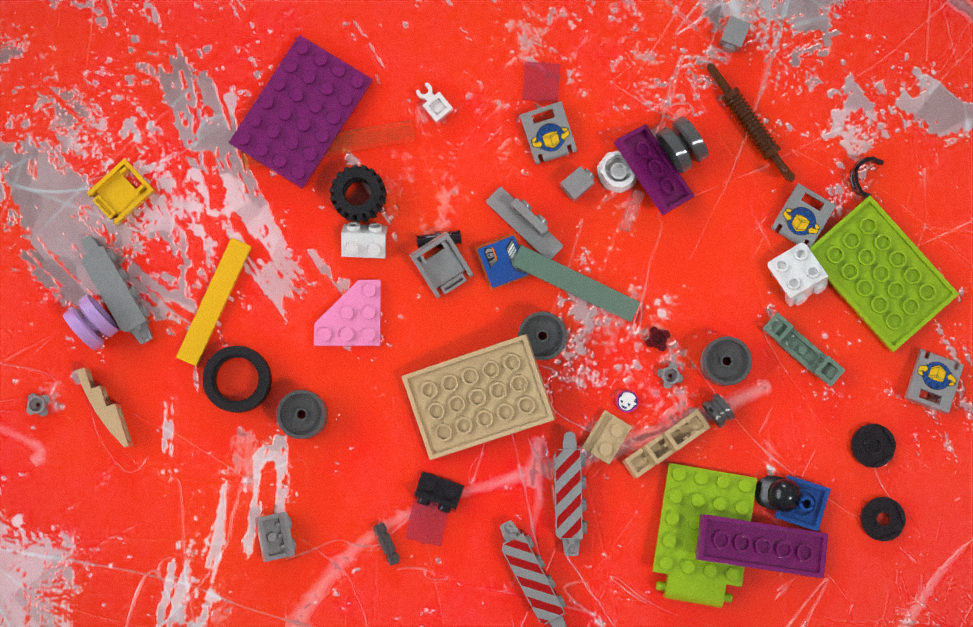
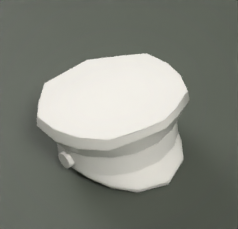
(615, 173)

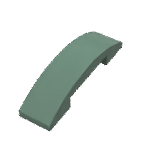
(803, 350)

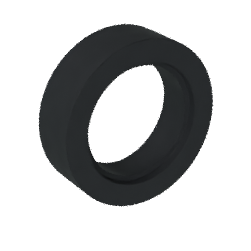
(210, 379)

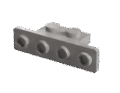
(524, 222)

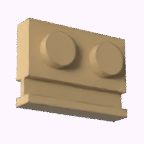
(606, 437)

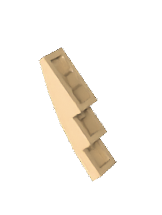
(109, 414)
(666, 444)

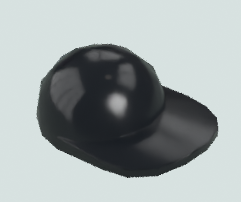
(777, 493)

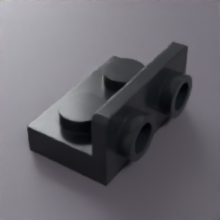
(438, 492)

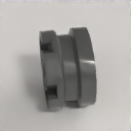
(718, 410)

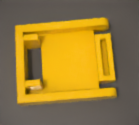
(118, 195)

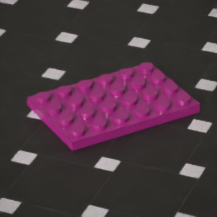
(300, 111)

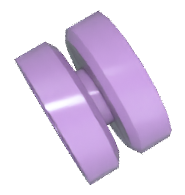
(90, 322)

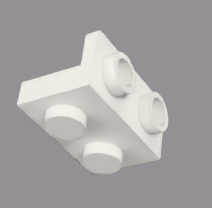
(363, 240)

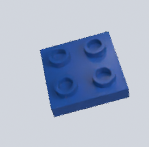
(810, 506)

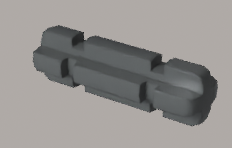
(386, 544)

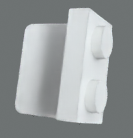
(798, 274)

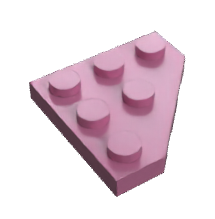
(353, 318)

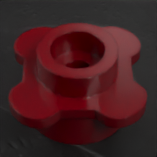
(652, 342)

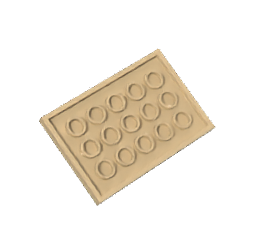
(478, 397)

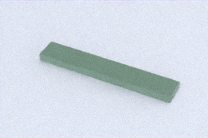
(575, 283)

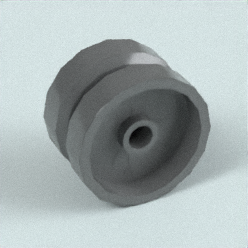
(682, 144)
(552, 326)
(712, 361)
(289, 412)

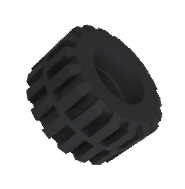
(345, 180)

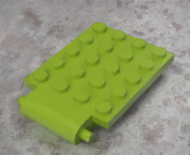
(686, 496)

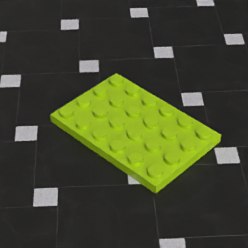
(882, 274)

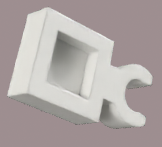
(435, 105)

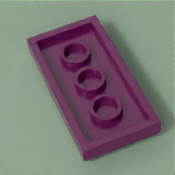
(654, 169)

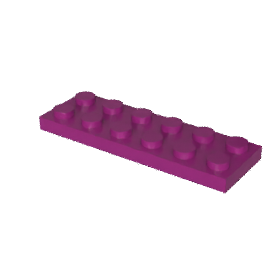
(761, 546)

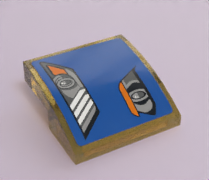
(497, 259)

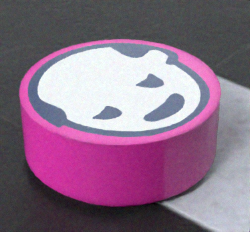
(627, 401)

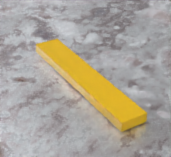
(214, 302)

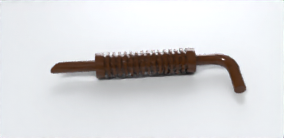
(751, 123)

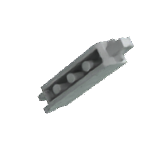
(115, 290)

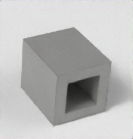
(734, 34)
(577, 183)

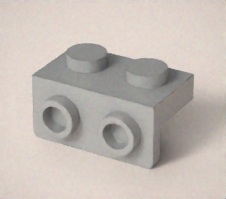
(275, 536)

